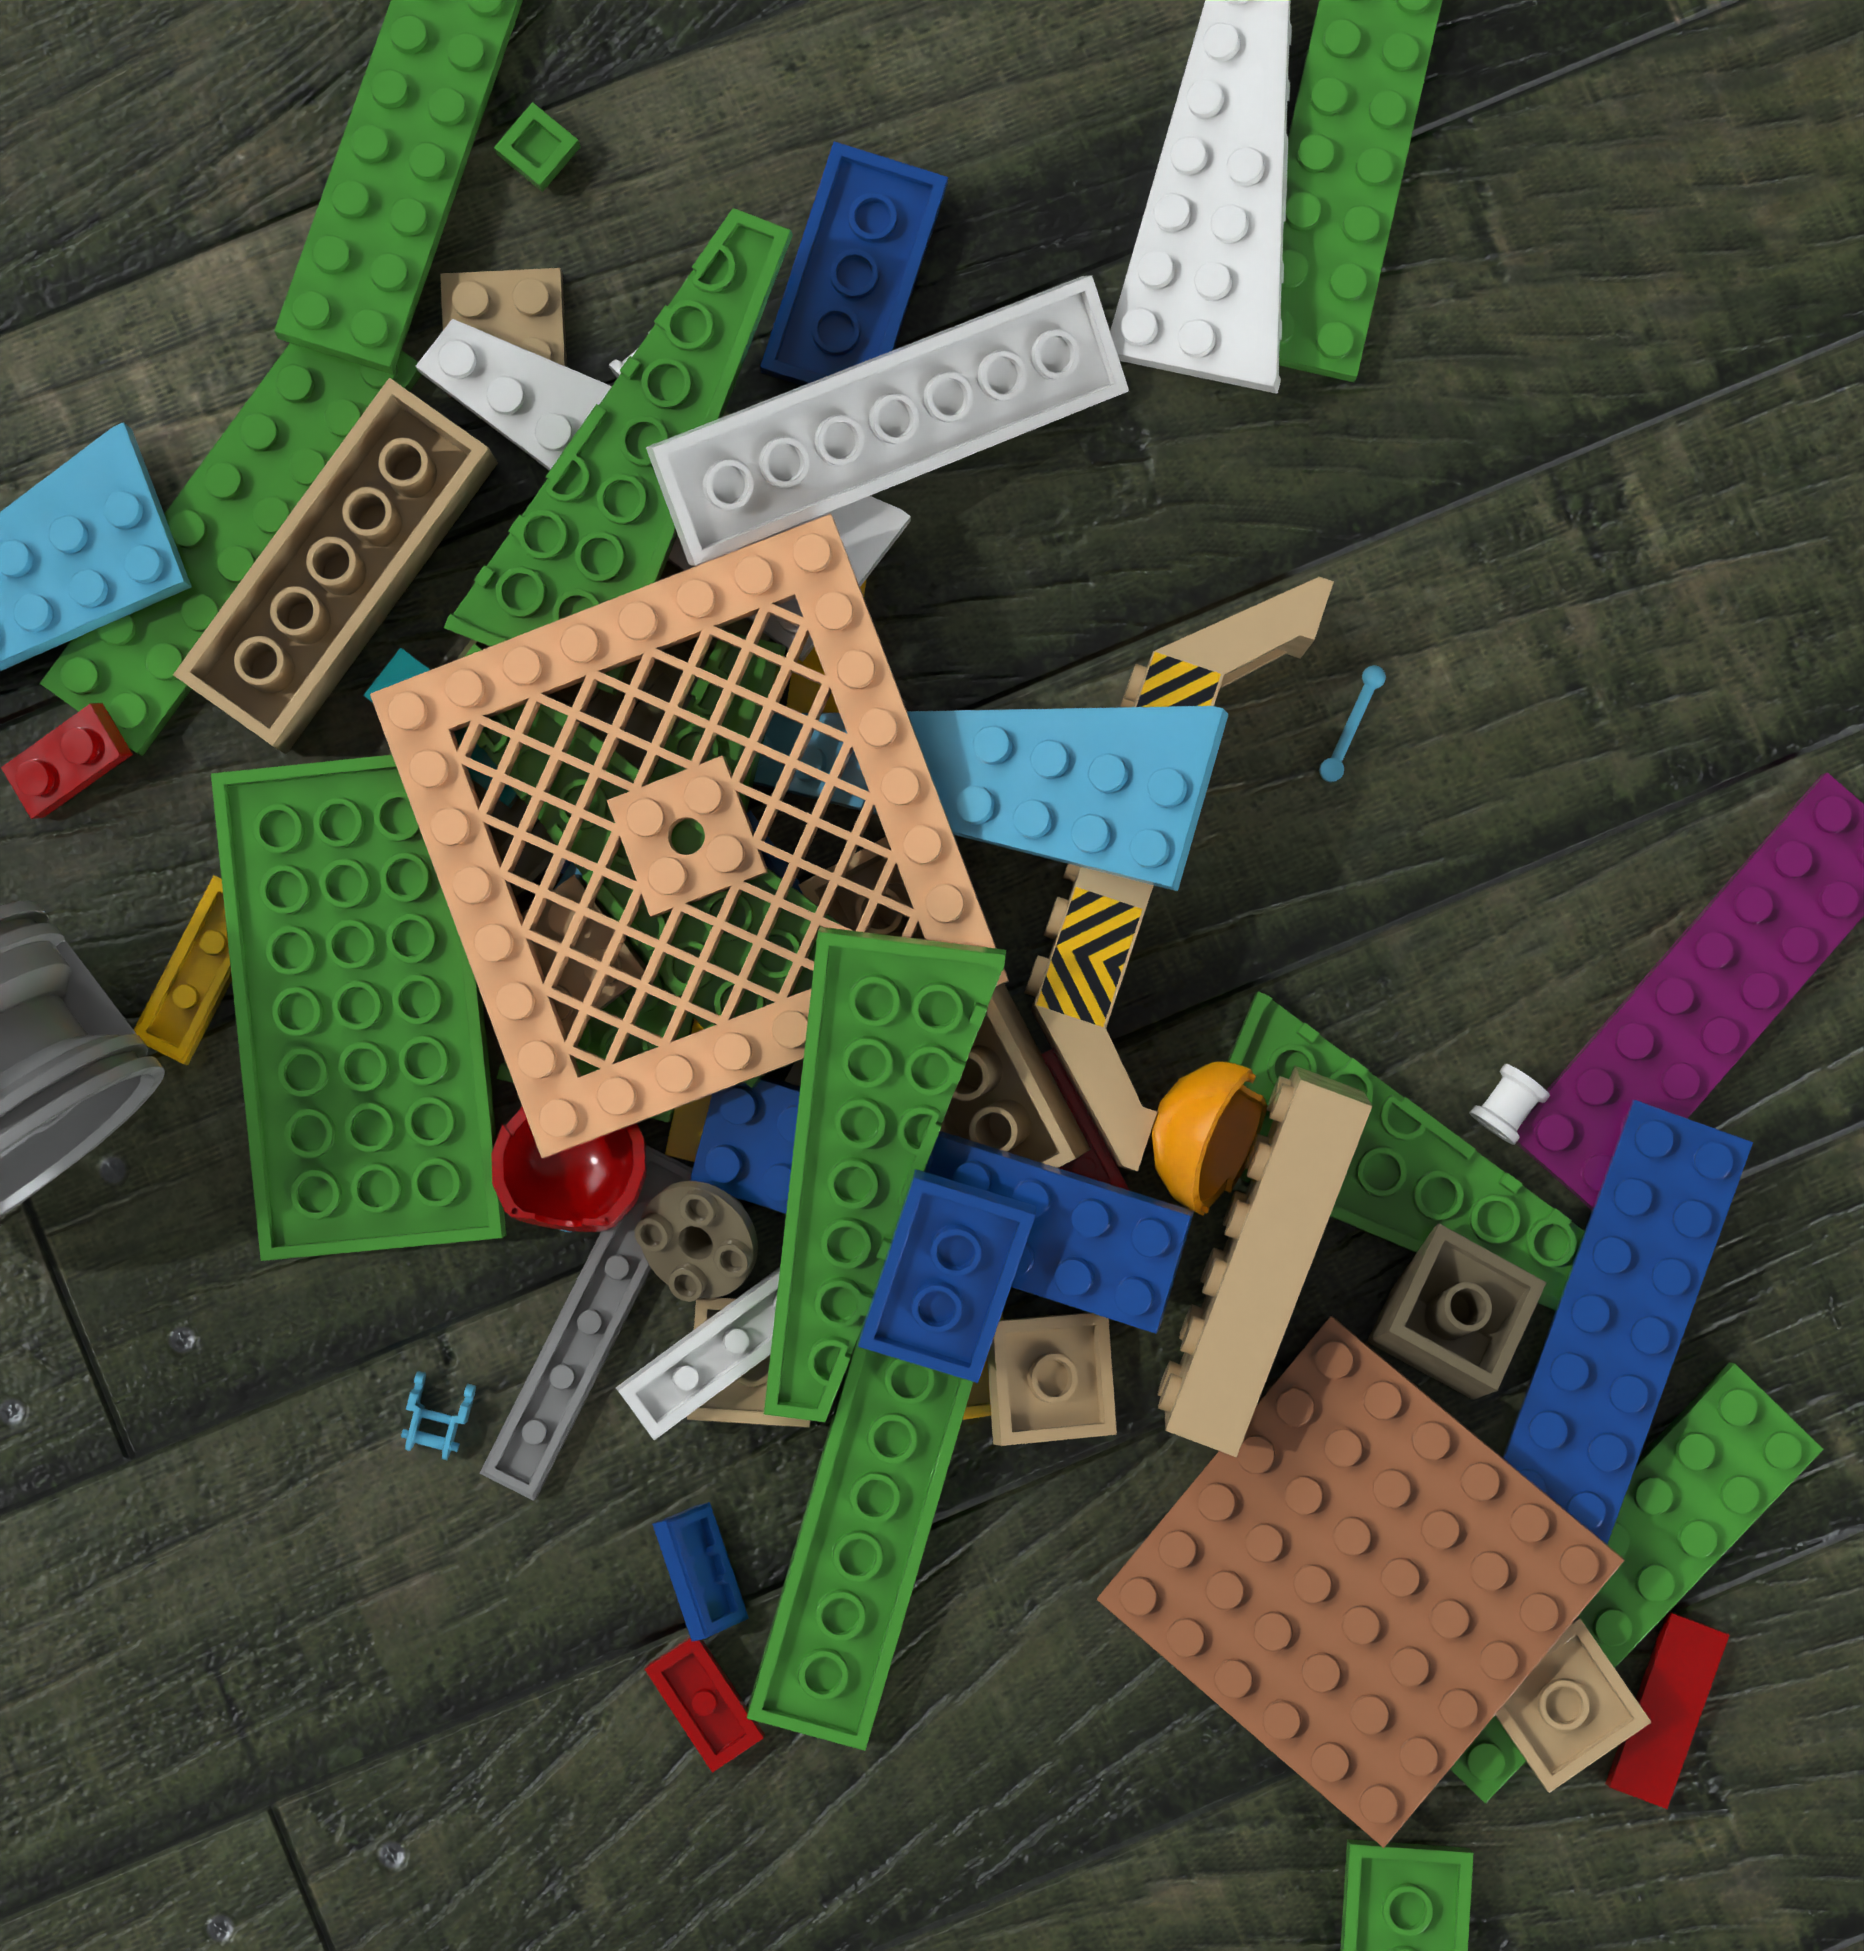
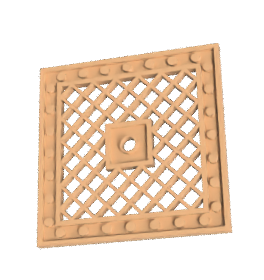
(420, 729)

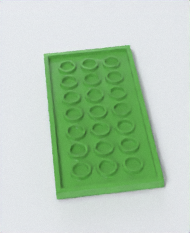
(352, 1016)

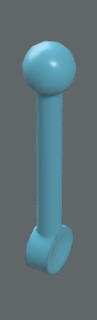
(1333, 768)

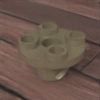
(697, 1240)

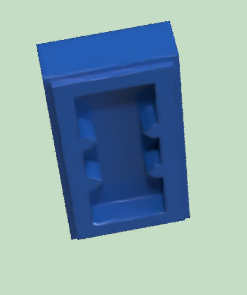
(700, 1571)

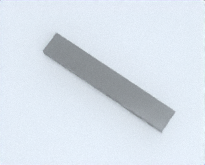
(578, 1345)

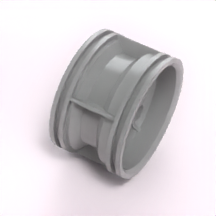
(65, 1057)

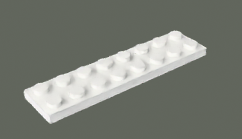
(887, 420)

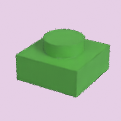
(537, 147)

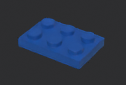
(947, 1275)

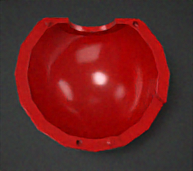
(571, 1190)

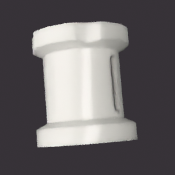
(1509, 1103)

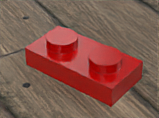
(66, 760)
(704, 1702)

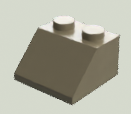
(1457, 1313)

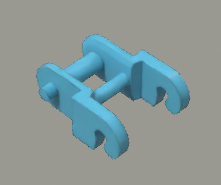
(446, 1443)

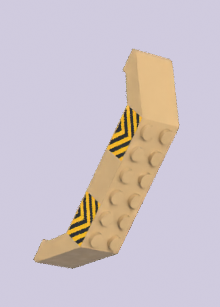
(1104, 911)

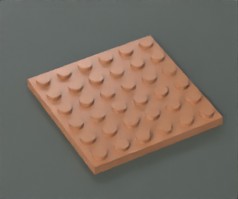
(1360, 1581)

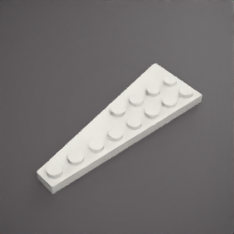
(1211, 235)
(545, 404)

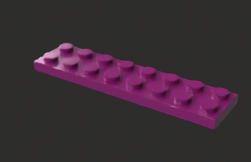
(1710, 989)

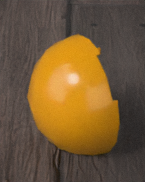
(1206, 1133)

